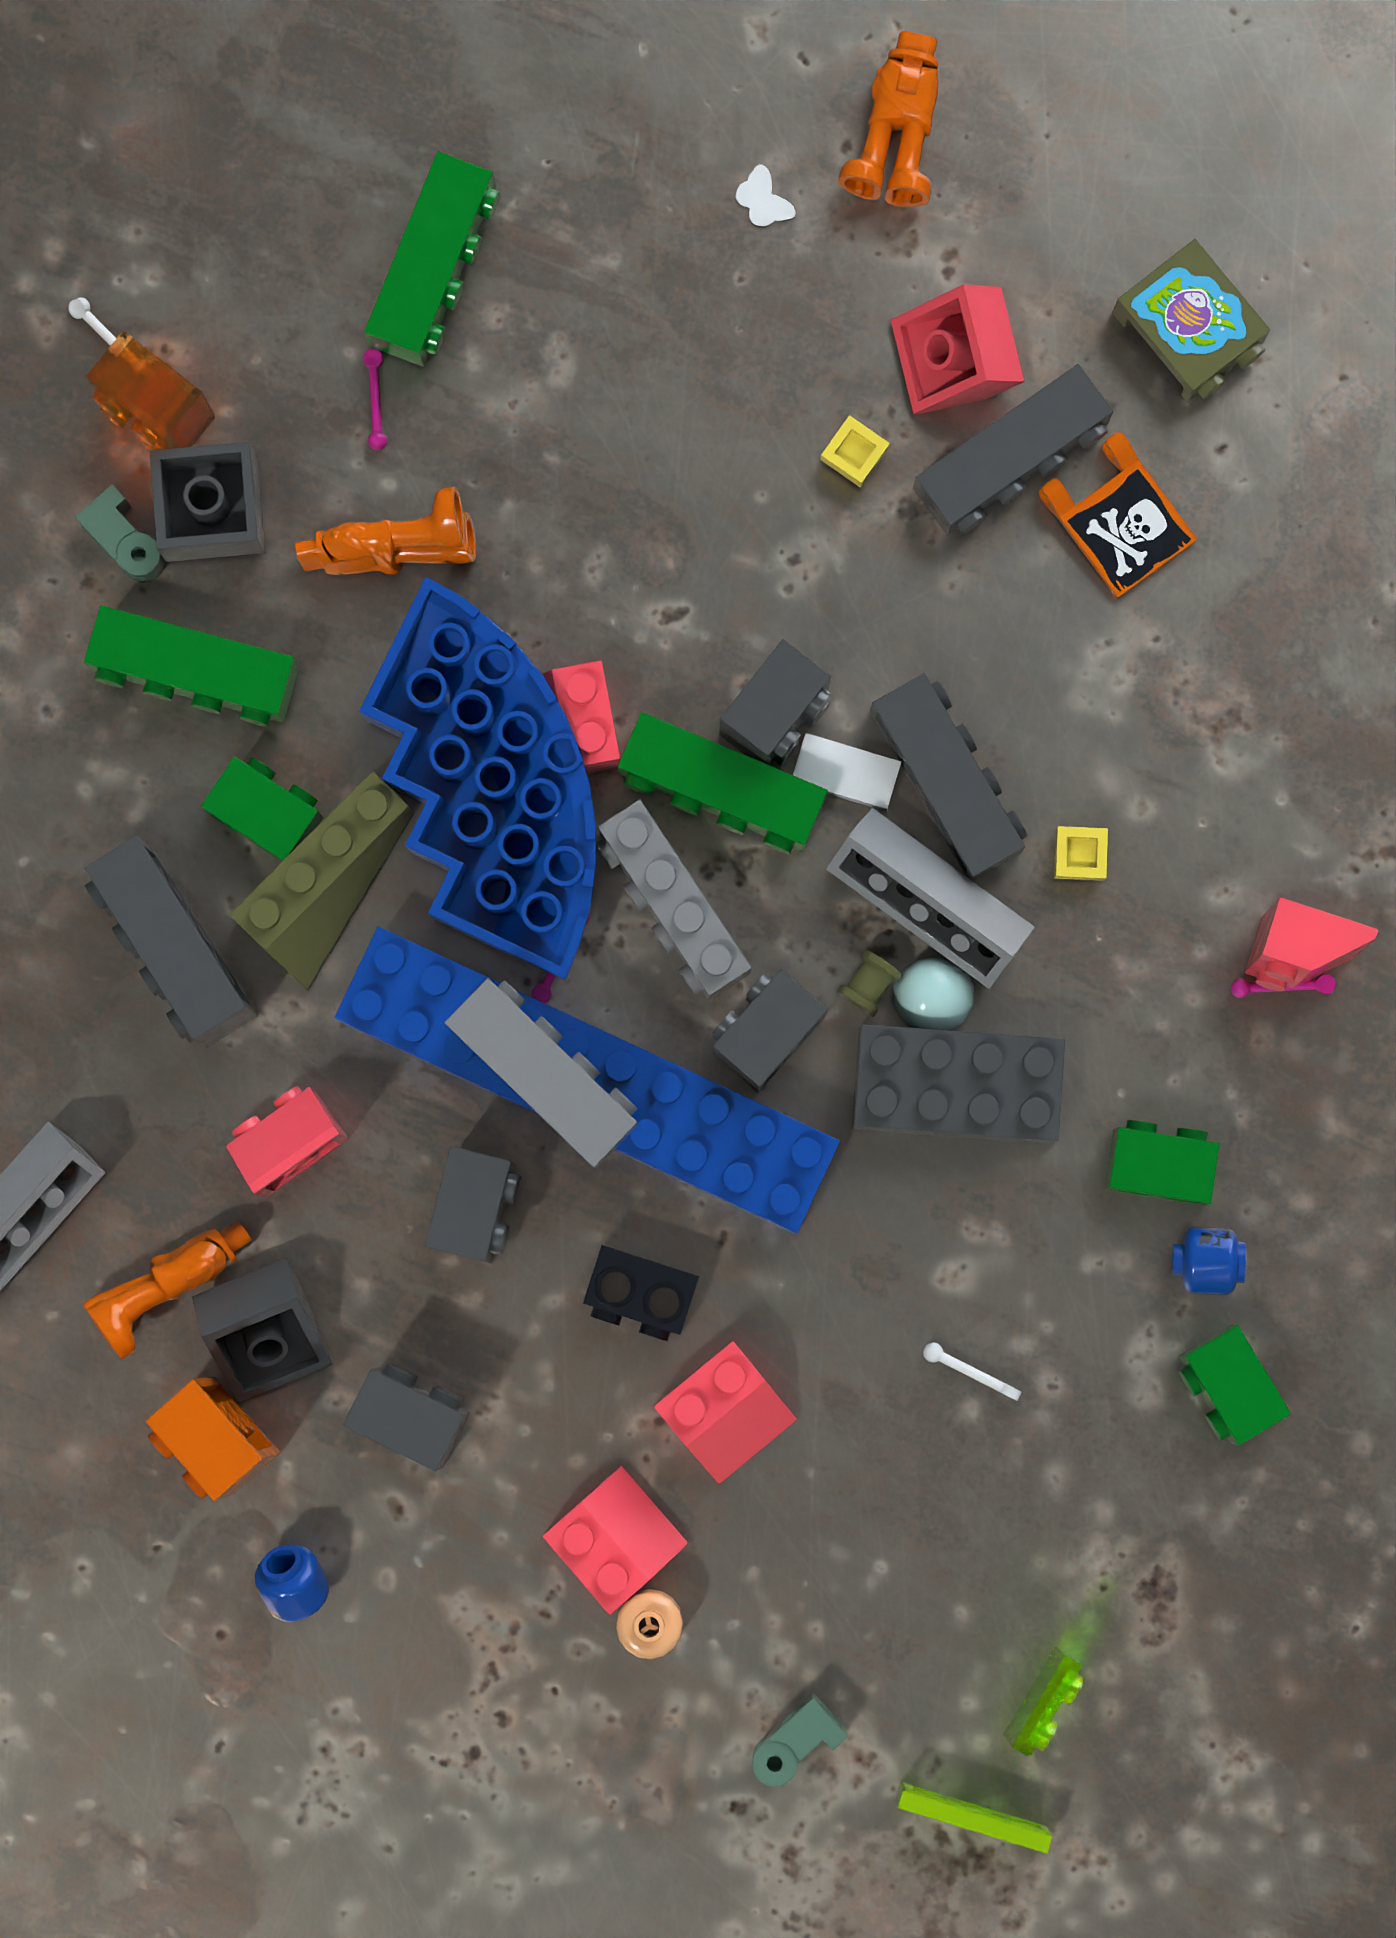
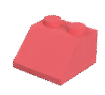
(957, 348)
(586, 703)
(1302, 943)
(285, 1141)
(725, 1412)
(615, 1540)

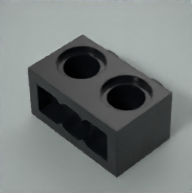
(644, 1278)

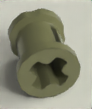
(869, 983)

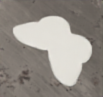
(763, 205)

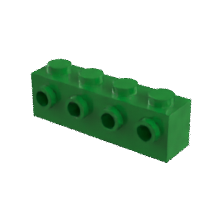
(431, 259)
(191, 665)
(721, 782)

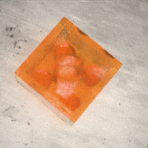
(148, 395)

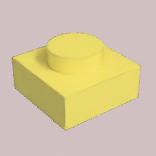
(855, 451)
(1081, 853)

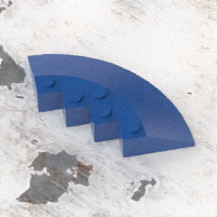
(496, 780)

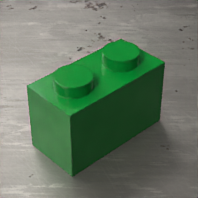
(262, 809)
(1162, 1164)
(1233, 1386)

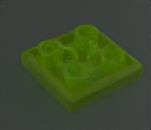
(1033, 1721)

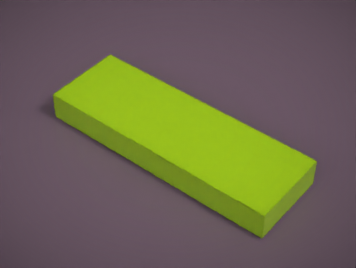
(973, 1817)

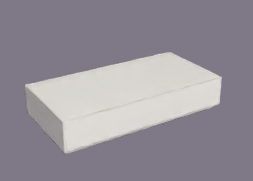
(847, 771)

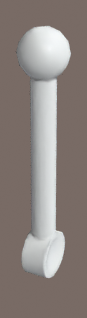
(80, 308)
(933, 1353)

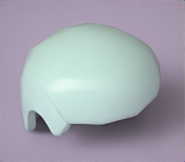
(933, 994)

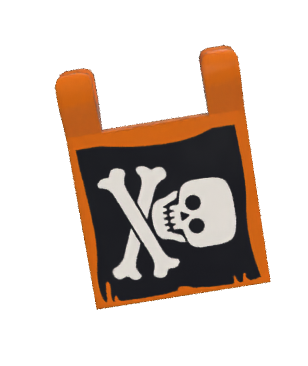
(1125, 524)

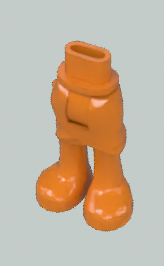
(904, 101)
(385, 545)
(170, 1276)

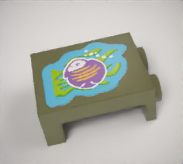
(1194, 320)

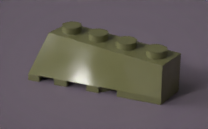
(321, 883)

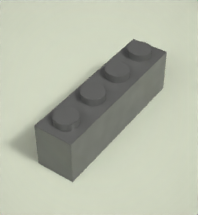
(1014, 450)
(948, 777)

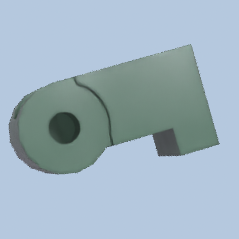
(131, 550)
(793, 1739)

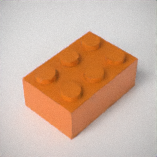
(210, 1439)

